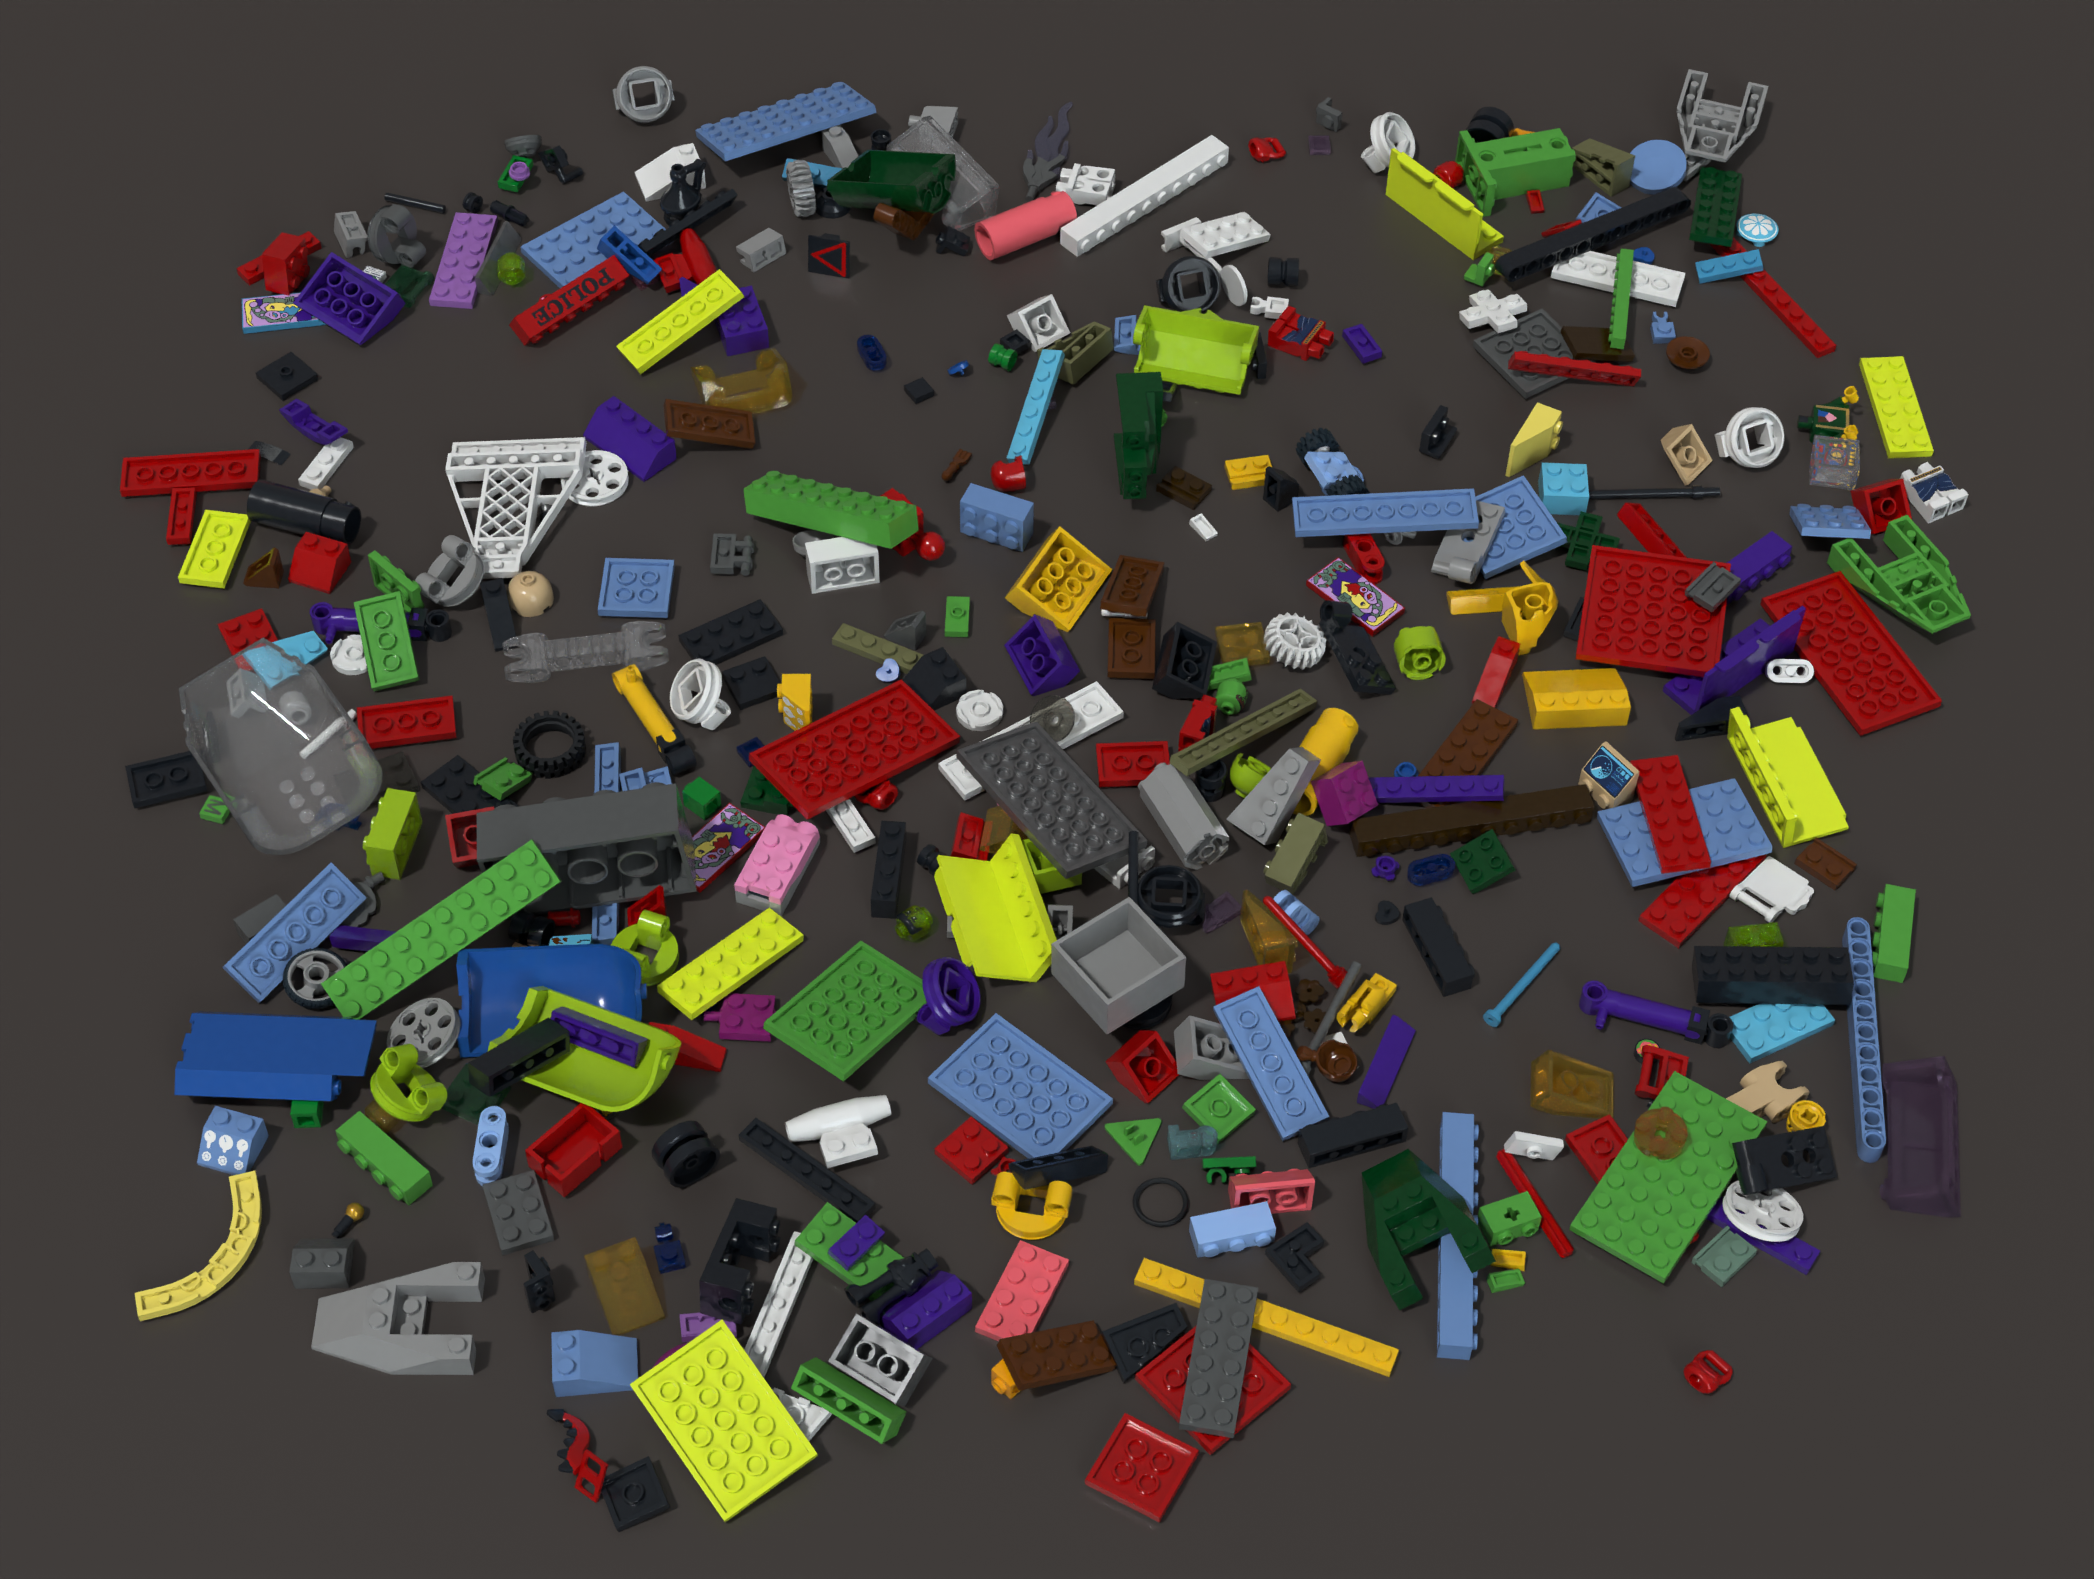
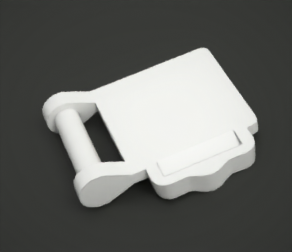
(1777, 887)

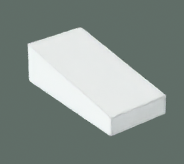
(1203, 527)

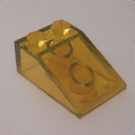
(1265, 933)
(1570, 1087)
(624, 1287)

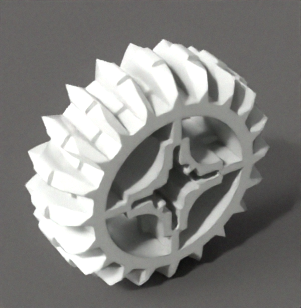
(1294, 641)

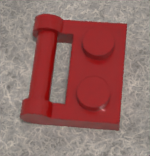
(1668, 1064)

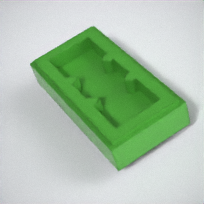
(957, 616)
(1235, 669)

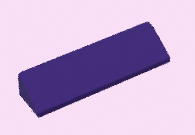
(357, 937)
(601, 1036)
(1386, 1063)

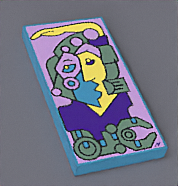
(274, 313)

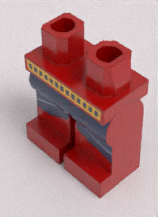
(1299, 335)
(1199, 722)

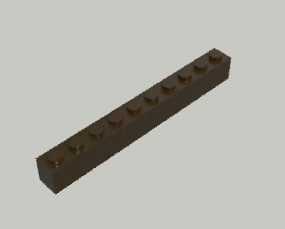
(1470, 820)

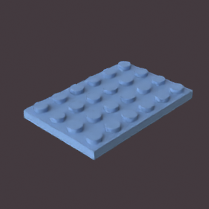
(572, 246)
(1725, 821)
(1019, 1090)

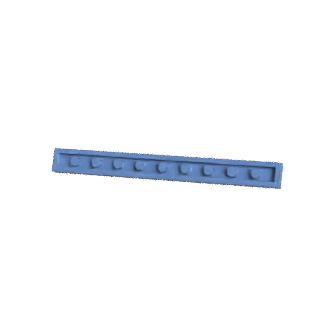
(607, 770)

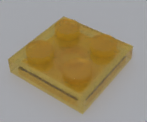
(1242, 642)

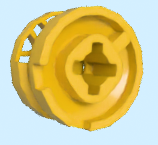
(1805, 1115)

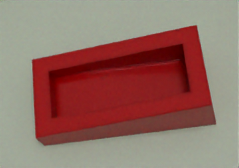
(1535, 201)

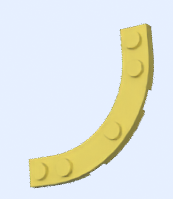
(223, 1264)

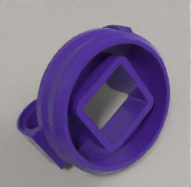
(941, 1009)

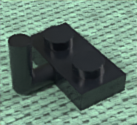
(555, 159)

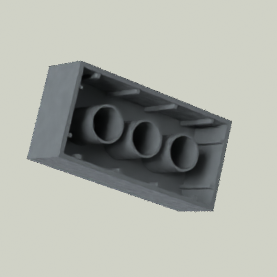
(599, 845)

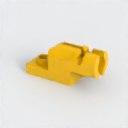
(1366, 1002)

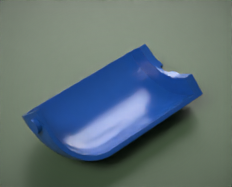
(498, 980)

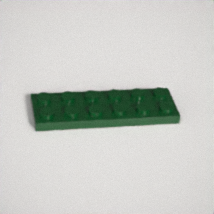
(1715, 206)

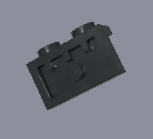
(1437, 434)

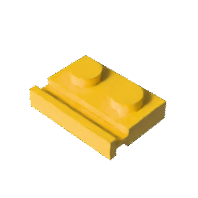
(1247, 471)

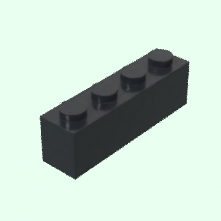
(888, 869)
(1438, 947)
(519, 1057)
(1352, 1135)

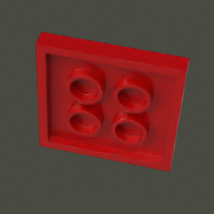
(1141, 1467)

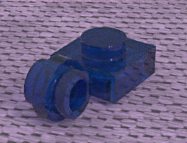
(669, 1254)

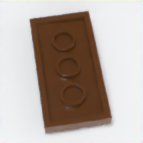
(709, 423)
(1132, 586)
(1056, 1355)

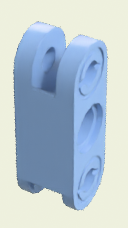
(1297, 911)
(489, 1162)

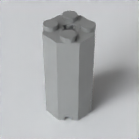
(1183, 816)

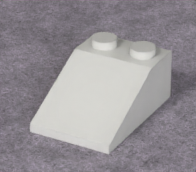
(655, 176)

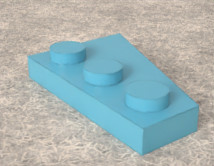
(304, 646)

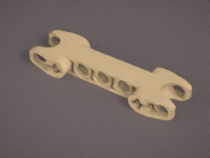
(1764, 1095)

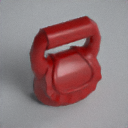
(1262, 150)
(880, 796)
(1704, 1377)

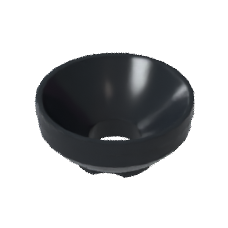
(828, 207)

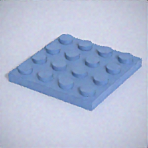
(1524, 530)

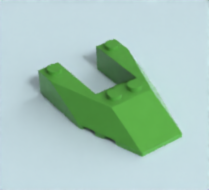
(1914, 586)

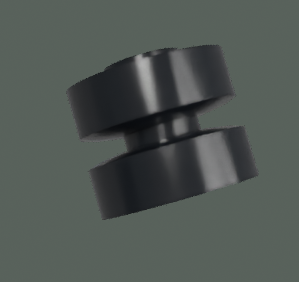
(1490, 124)

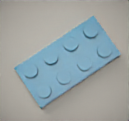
(1775, 1026)

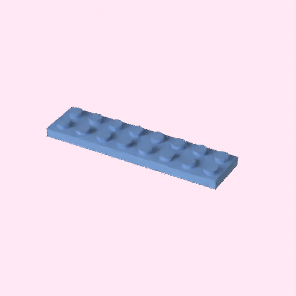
(1385, 512)

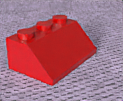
(1271, 979)

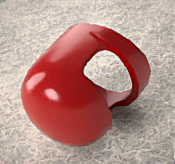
(1008, 476)

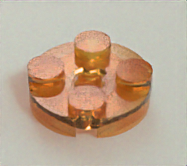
(1664, 1120)

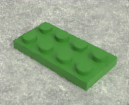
(386, 641)
(825, 1231)

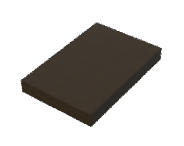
(1593, 344)

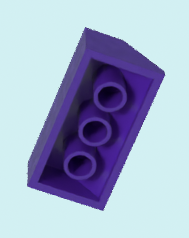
(631, 437)

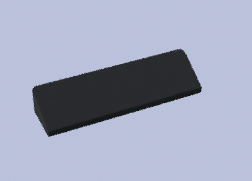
(1059, 1167)

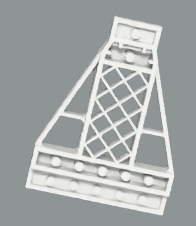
(509, 462)

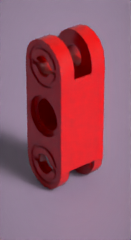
(1364, 556)

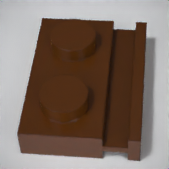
(1825, 864)

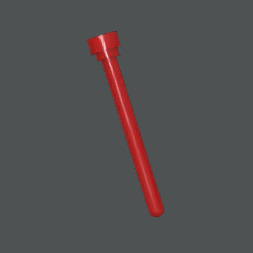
(1335, 973)

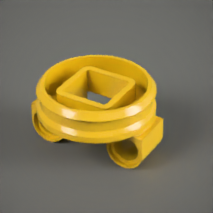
(1026, 1225)

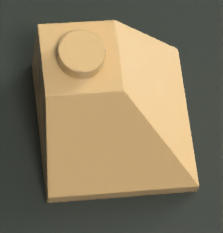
(1686, 452)

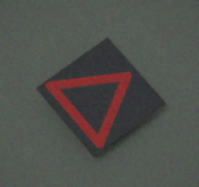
(829, 255)

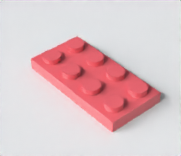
(1022, 1293)

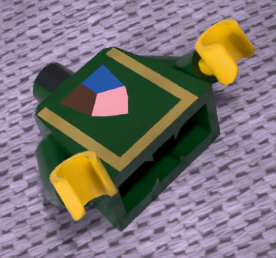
(1831, 418)

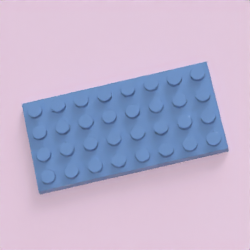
(784, 121)

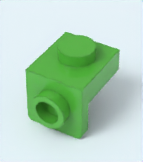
(1480, 273)

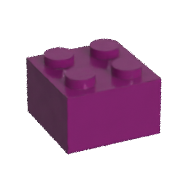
(1344, 793)

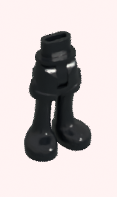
(903, 1273)

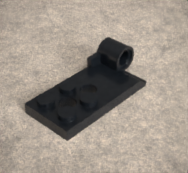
(1354, 649)
(1761, 1163)

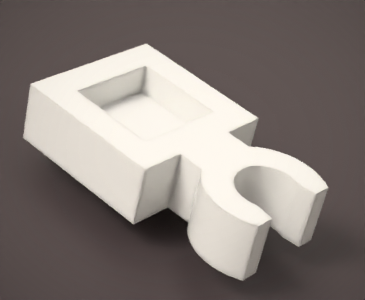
(1272, 307)

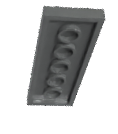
(1218, 1358)

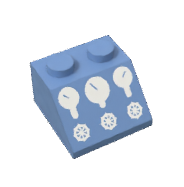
(231, 1141)

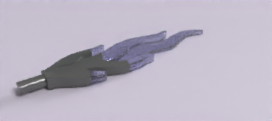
(1048, 160)

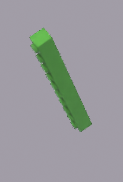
(1621, 300)

